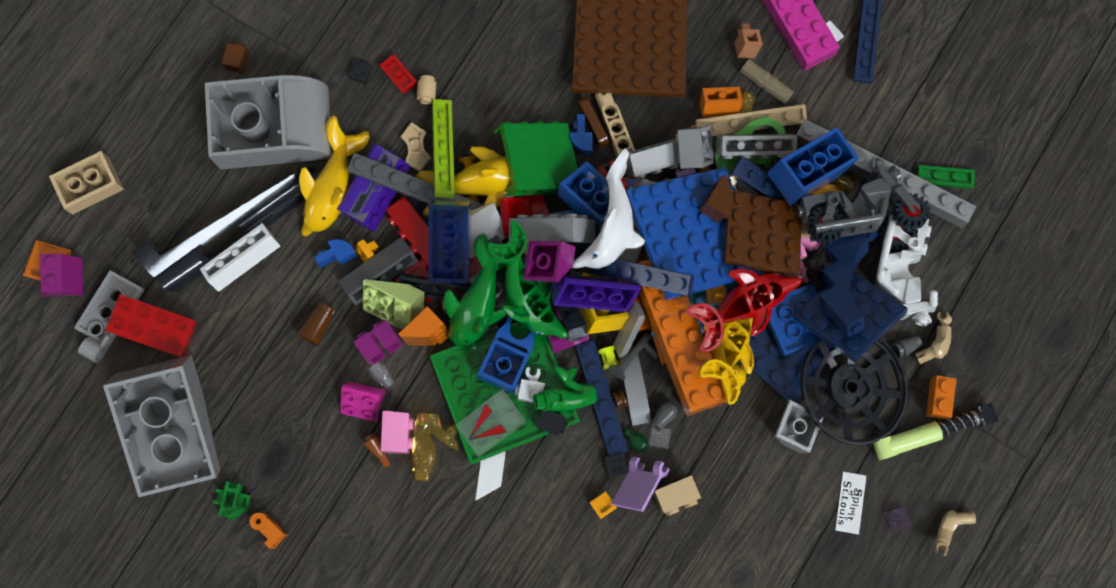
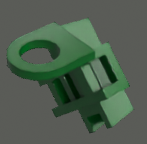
(234, 505)

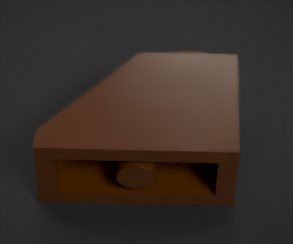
(719, 201)

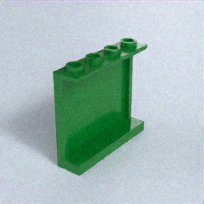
(537, 156)

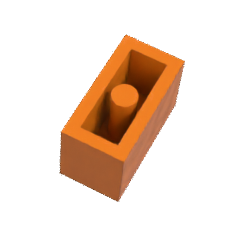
(720, 101)
(941, 397)

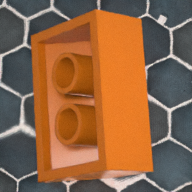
(424, 330)

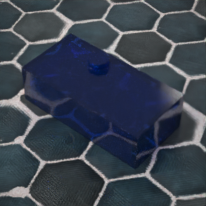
(449, 241)

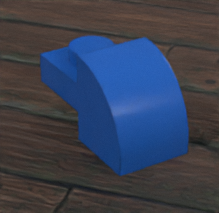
(580, 139)
(339, 251)

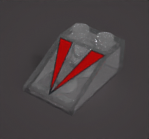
(491, 423)

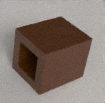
(235, 57)

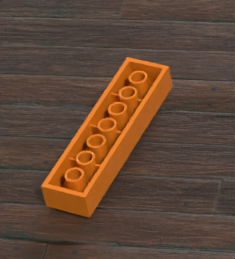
(680, 343)

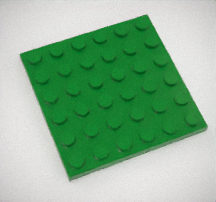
(464, 393)

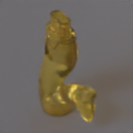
(423, 448)

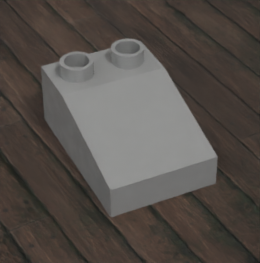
(163, 425)

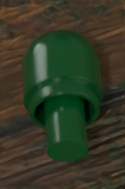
(637, 440)

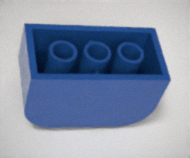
(813, 166)

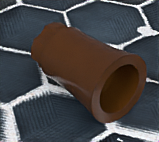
(316, 324)

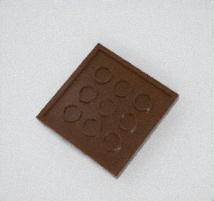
(763, 234)

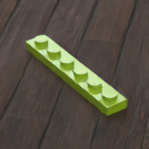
(443, 148)

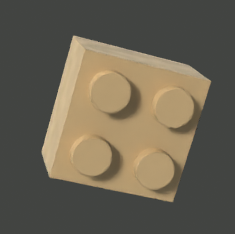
(676, 495)

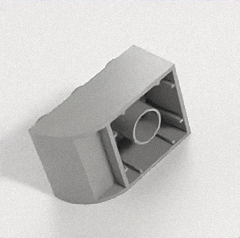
(267, 121)

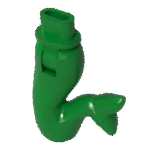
(563, 400)

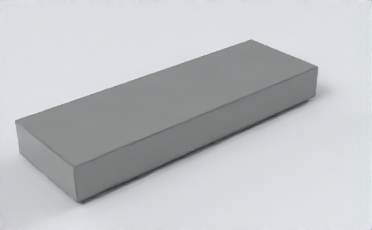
(629, 331)

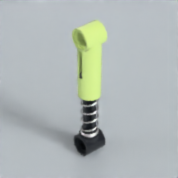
(933, 432)

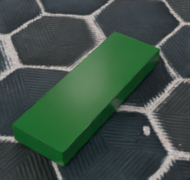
(947, 176)

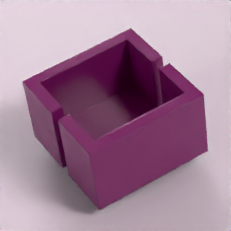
(369, 347)

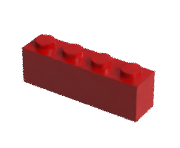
(411, 228)

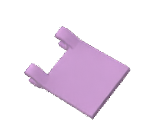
(639, 485)

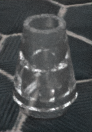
(381, 374)

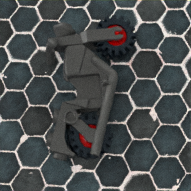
(837, 217)

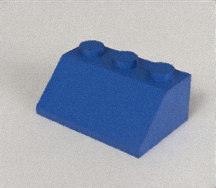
(587, 193)

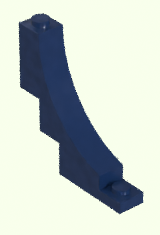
(838, 300)

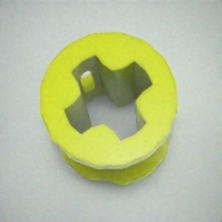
(608, 357)

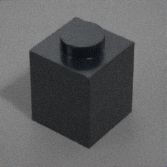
(552, 423)

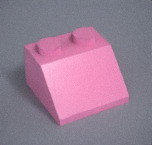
(396, 432)

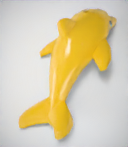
(485, 178)
(332, 183)
(731, 349)

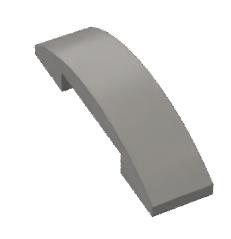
(636, 392)

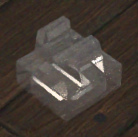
(660, 438)

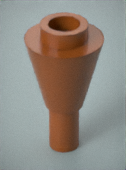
(373, 444)

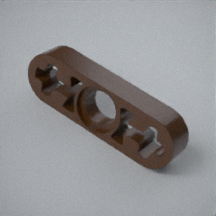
(593, 122)

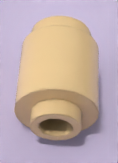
(426, 89)

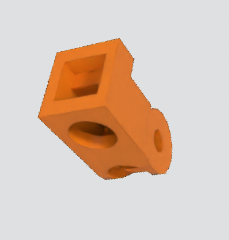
(268, 528)

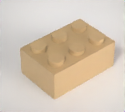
(86, 182)

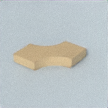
(417, 156)

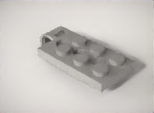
(96, 345)

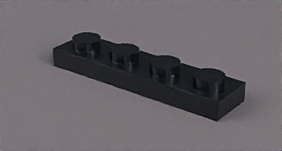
(434, 289)

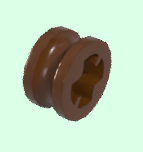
(620, 399)

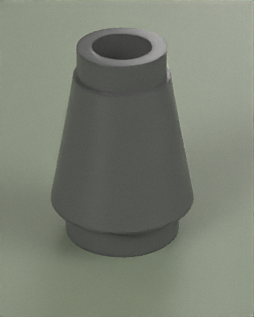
(905, 346)
(664, 415)

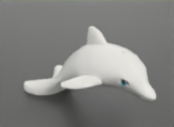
(618, 224)

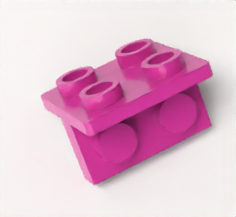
(361, 401)

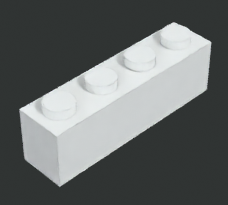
(240, 257)

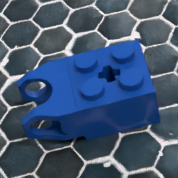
(508, 351)

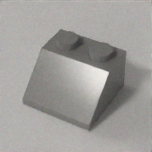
(695, 147)
(797, 428)

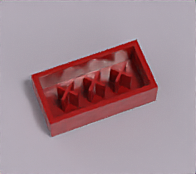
(151, 326)

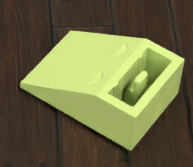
(392, 301)

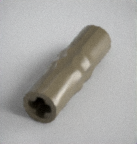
(766, 81)

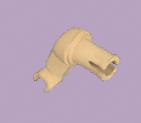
(941, 344)
(948, 525)

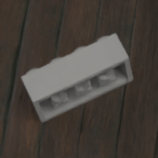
(557, 227)

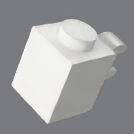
(529, 387)

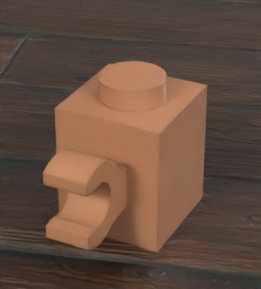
(748, 42)

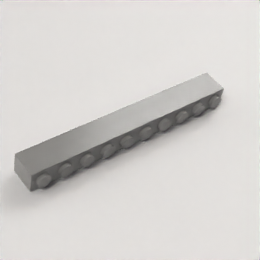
(940, 201)

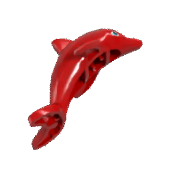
(750, 299)

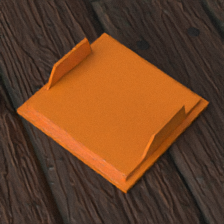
(33, 266)

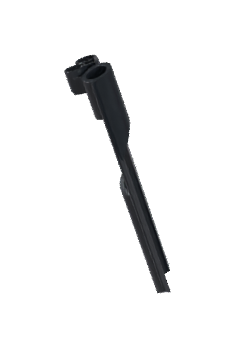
(183, 262)

